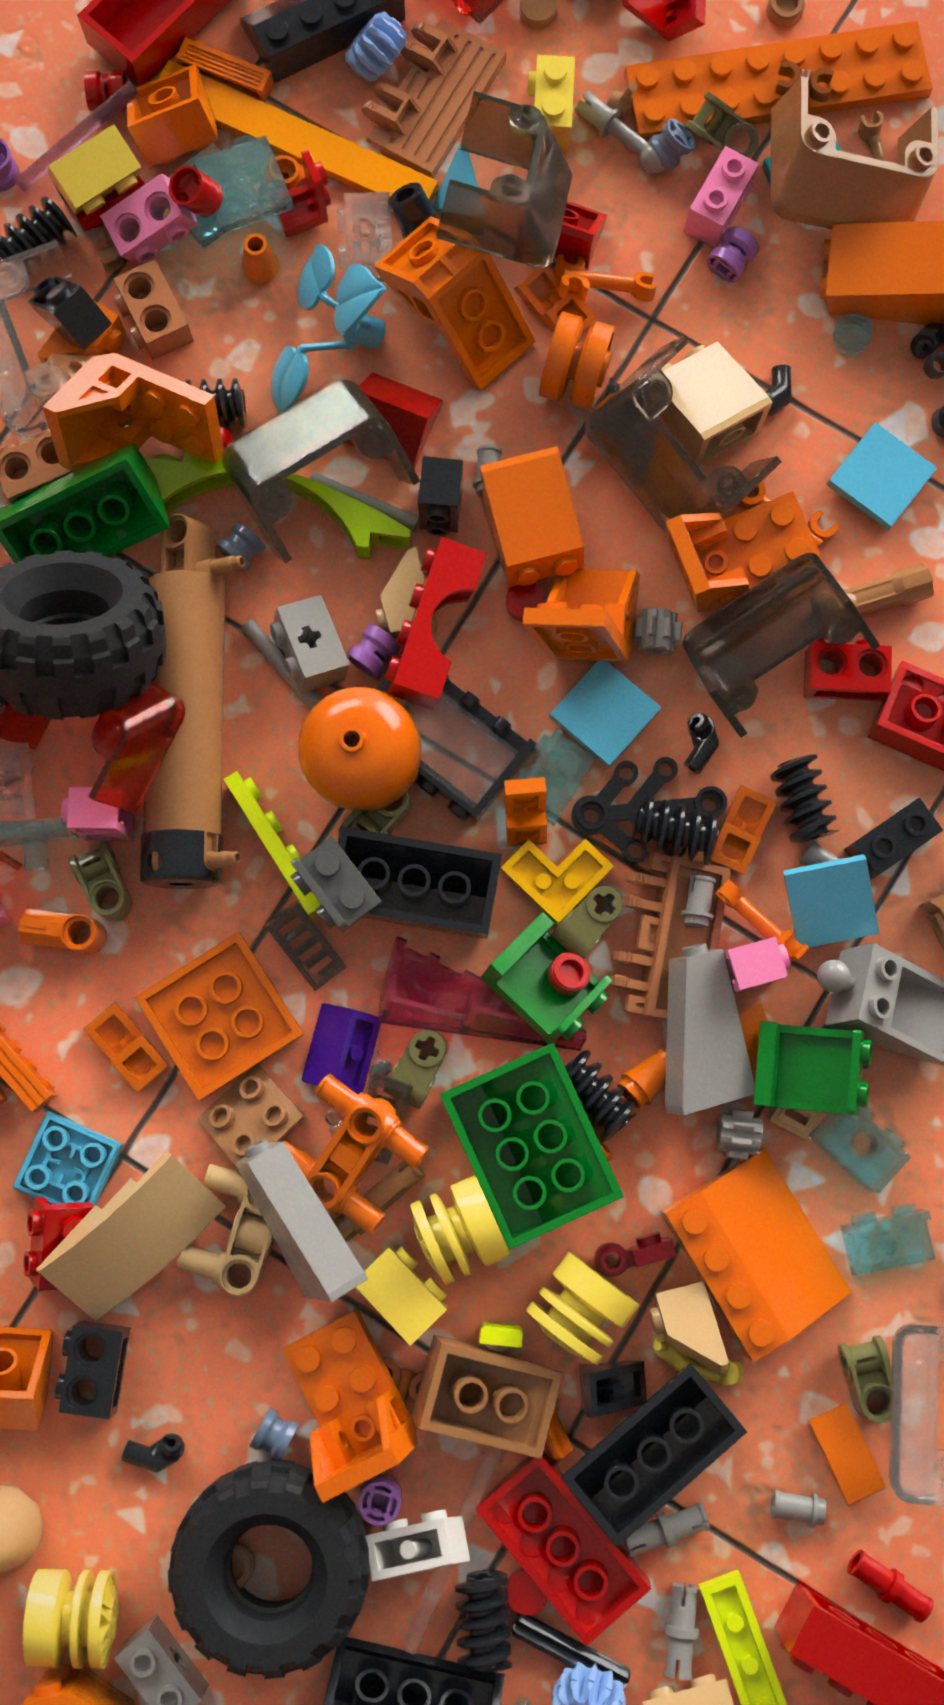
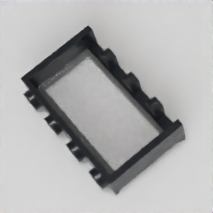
(465, 750)

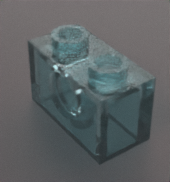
(878, 1164)

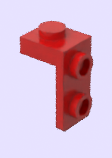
(669, 17)
(308, 200)

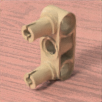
(248, 1241)

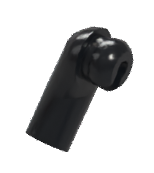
(926, 340)
(781, 389)
(704, 741)
(157, 1456)

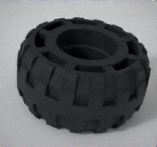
(77, 634)
(256, 1632)

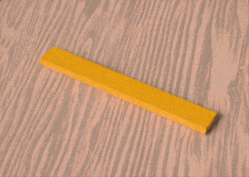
(291, 136)

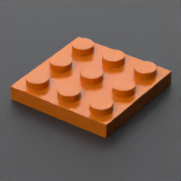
(219, 1016)

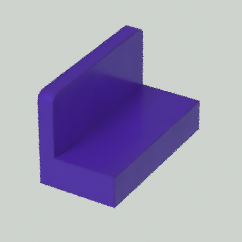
(342, 1046)

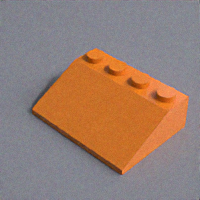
(756, 1254)

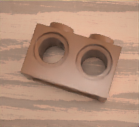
(155, 309)
(32, 456)

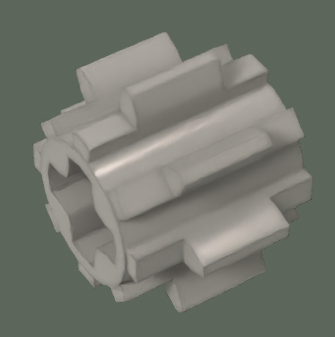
(657, 631)
(739, 1134)

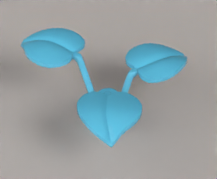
(355, 297)

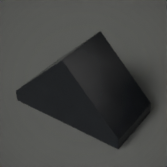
(612, 1387)

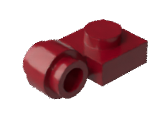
(648, 1250)

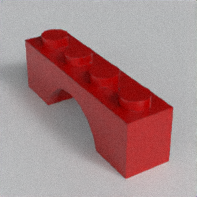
(421, 667)

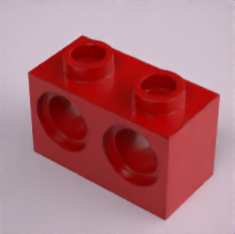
(848, 681)

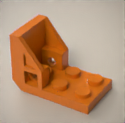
(462, 297)
(114, 392)
(737, 553)
(587, 616)
(355, 1403)

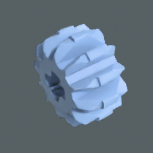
(376, 46)
(587, 1687)

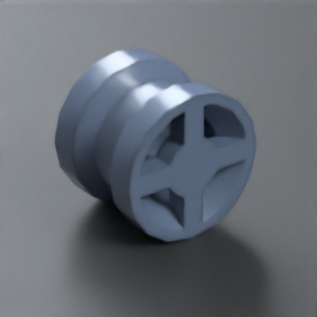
(672, 143)
(242, 543)
(274, 1434)

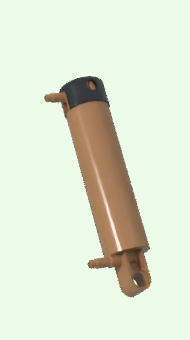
(185, 798)

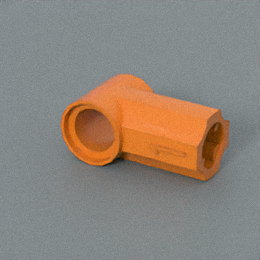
(60, 931)

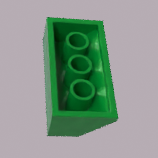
(90, 510)

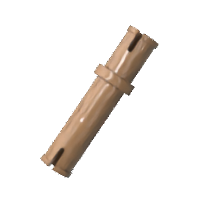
(382, 1196)

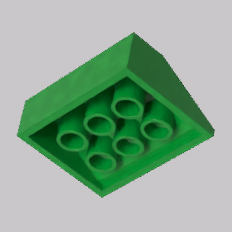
(531, 1146)

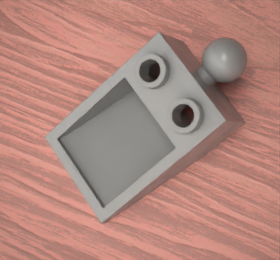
(887, 999)

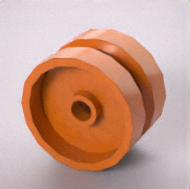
(576, 361)

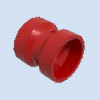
(102, 86)
(195, 191)

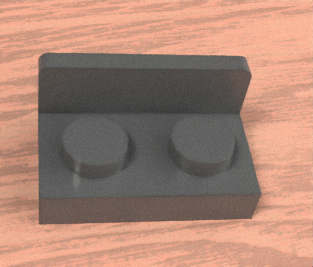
(336, 885)

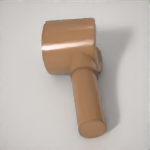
(622, 100)
(871, 133)
(110, 256)

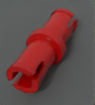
(890, 1586)

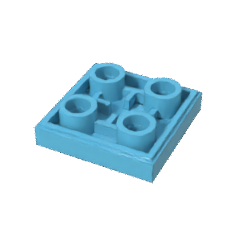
(881, 476)
(605, 712)
(831, 901)
(67, 1162)

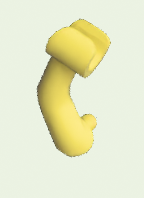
(680, 1361)

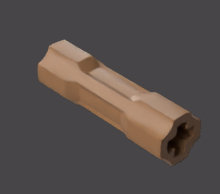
(899, 588)

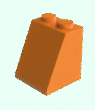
(532, 517)

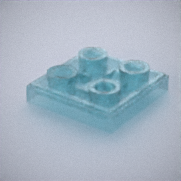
(249, 183)

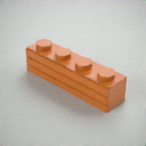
(227, 69)
(22, 1075)

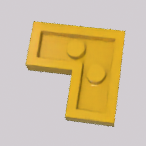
(553, 887)

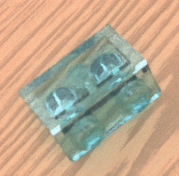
(563, 768)
(887, 1240)

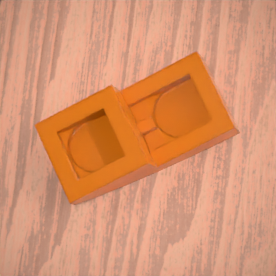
(541, 295)
(525, 811)
(743, 829)
(126, 1046)
(847, 1454)

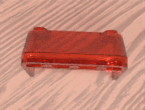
(129, 738)

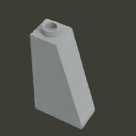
(704, 1035)
(299, 1223)

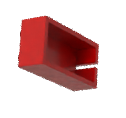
(144, 33)

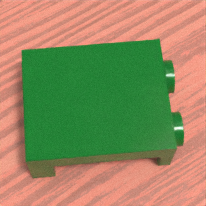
(522, 982)
(812, 1069)

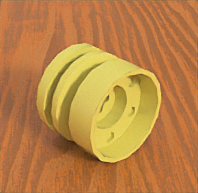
(459, 1230)
(582, 1308)
(69, 1618)

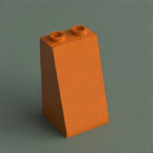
(886, 271)

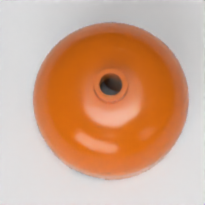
(375, 769)

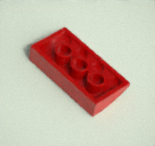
(913, 715)
(563, 1547)

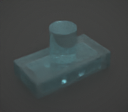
(34, 837)

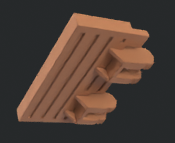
(432, 103)
(667, 933)

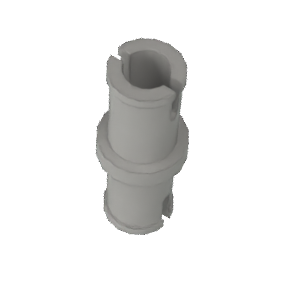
(667, 1530)
(681, 1631)

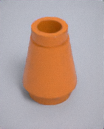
(259, 260)
(644, 1079)

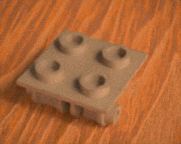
(249, 1113)

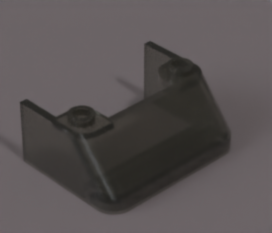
(516, 216)
(300, 436)
(650, 457)
(768, 628)

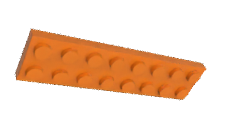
(867, 64)

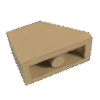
(397, 595)
(690, 1325)

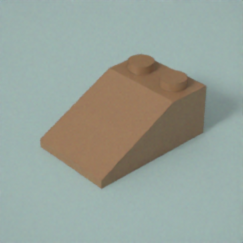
(486, 1397)

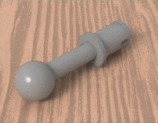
(608, 122)

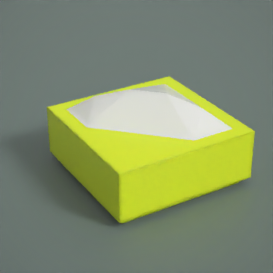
(500, 1336)

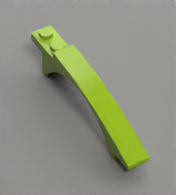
(361, 523)

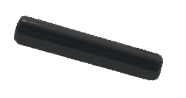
(565, 1648)

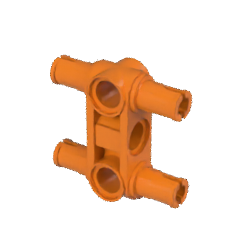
(354, 1151)

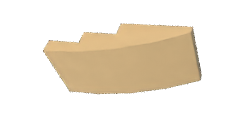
(131, 1237)

